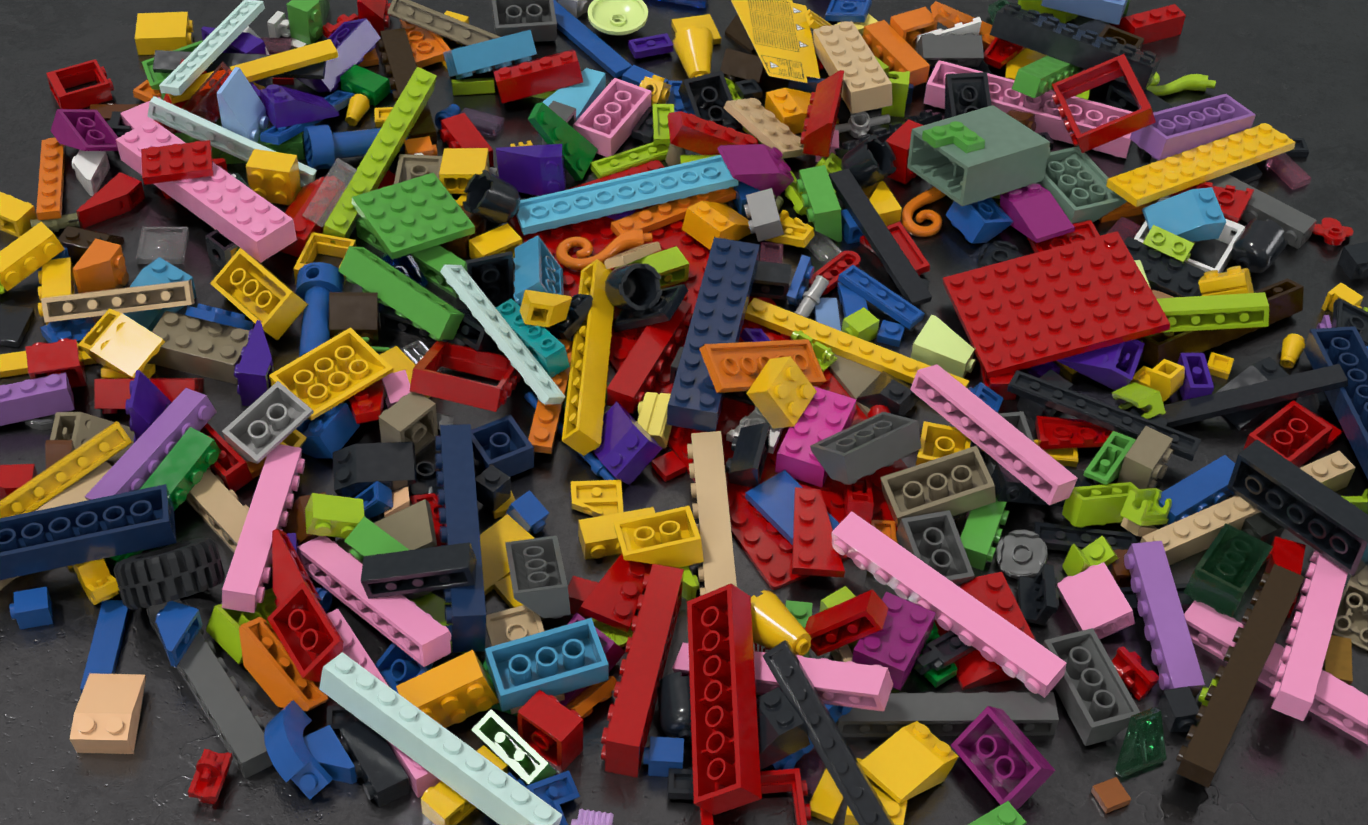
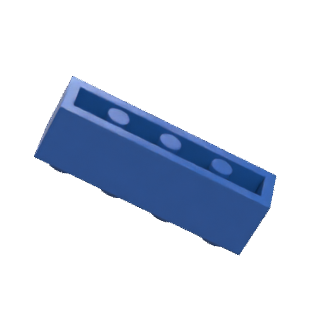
(1199, 490)

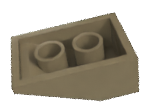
(416, 165)

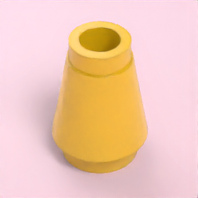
(357, 108)
(1292, 348)

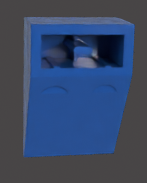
(328, 431)

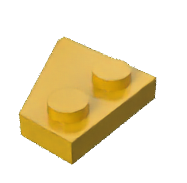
(795, 231)
(597, 497)

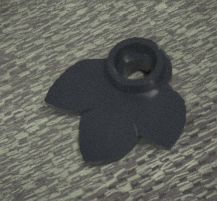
(426, 479)

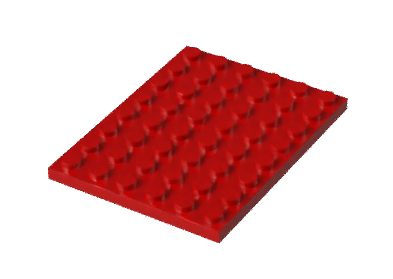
(1054, 304)

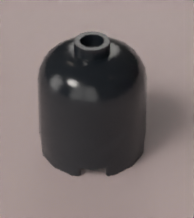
(869, 161)
(491, 198)
(1258, 245)
(633, 287)
(675, 706)

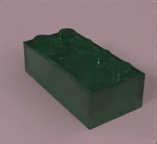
(1228, 570)

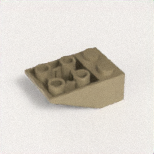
(82, 427)
(1353, 611)

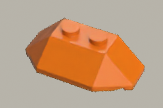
(274, 669)

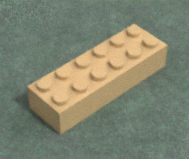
(864, 80)

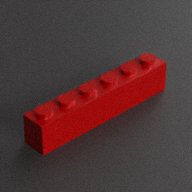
(648, 359)

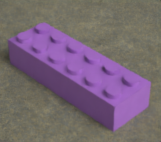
(1192, 126)

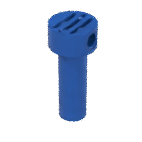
(324, 146)
(314, 286)

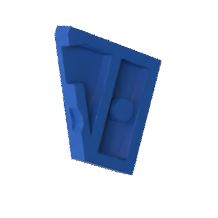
(800, 280)

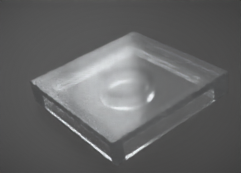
(162, 242)

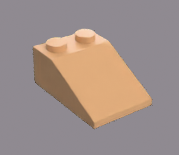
(108, 714)

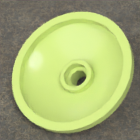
(617, 16)

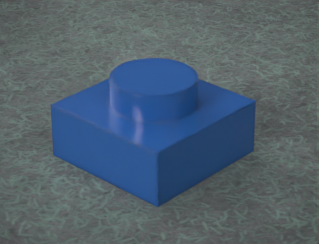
(890, 333)

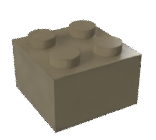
(410, 421)
(1146, 459)

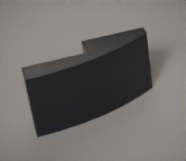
(577, 313)

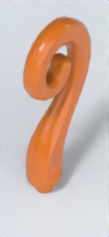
(913, 205)
(624, 241)

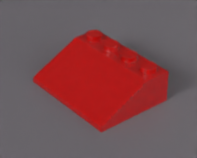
(538, 76)
(996, 594)

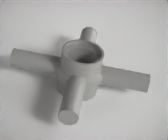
(865, 123)

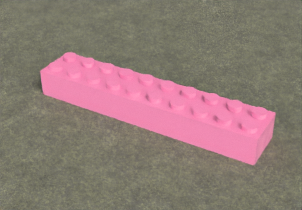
(1047, 117)
(216, 199)

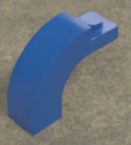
(289, 752)

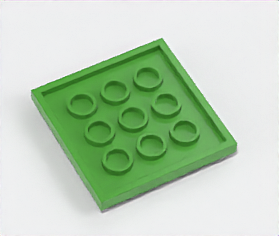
(413, 215)

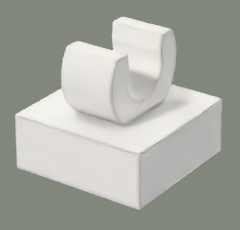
(278, 25)

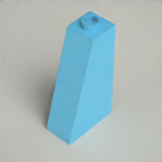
(580, 95)

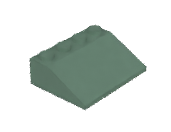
(1079, 186)

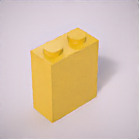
(162, 32)
(460, 165)

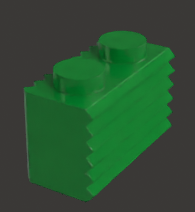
(364, 82)

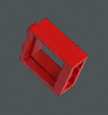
(78, 75)

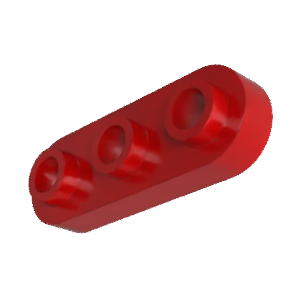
(835, 267)

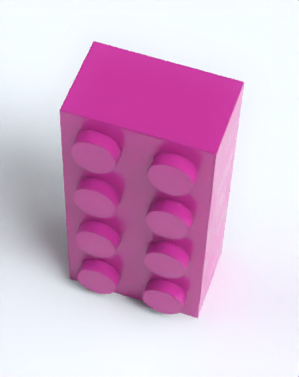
(822, 418)

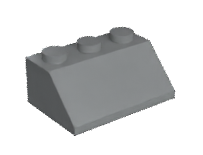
(266, 423)

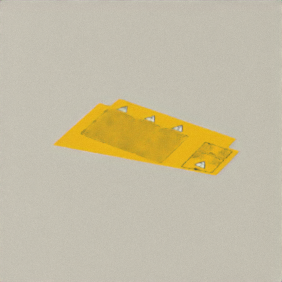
(780, 37)

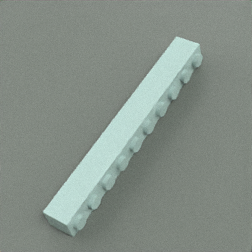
(433, 746)

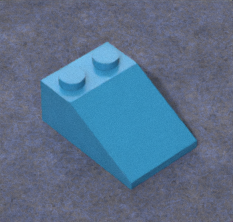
(1189, 215)
(156, 273)

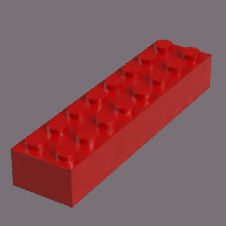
(642, 670)
(723, 700)

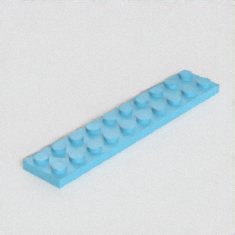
(624, 194)

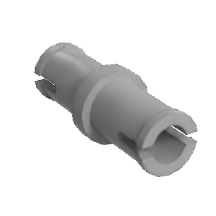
(812, 296)

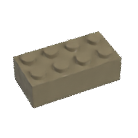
(199, 346)
(947, 483)

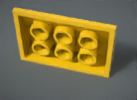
(332, 372)

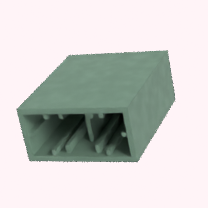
(1010, 160)

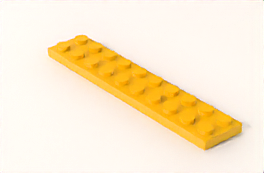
(1200, 164)

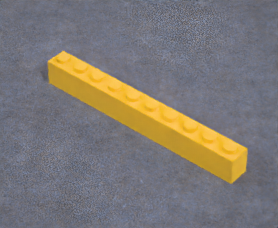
(589, 365)

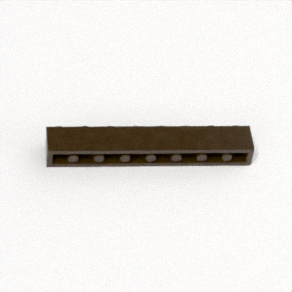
(400, 67)
(1283, 299)

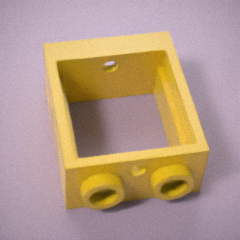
(324, 245)

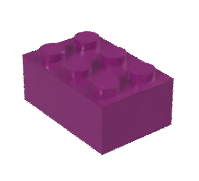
(899, 641)
(1002, 757)

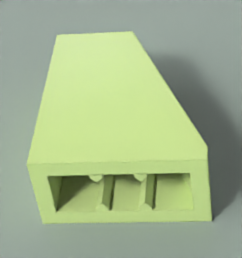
(943, 347)

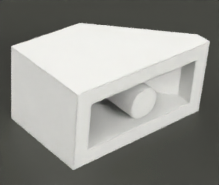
(91, 169)

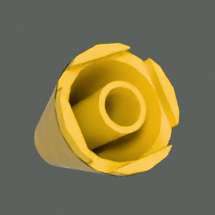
(694, 50)
(775, 623)

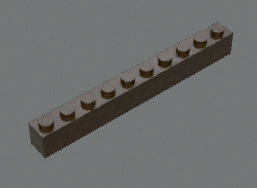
(1239, 677)

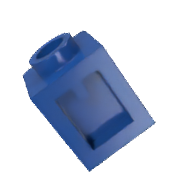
(987, 395)

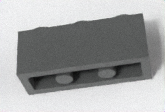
(956, 49)

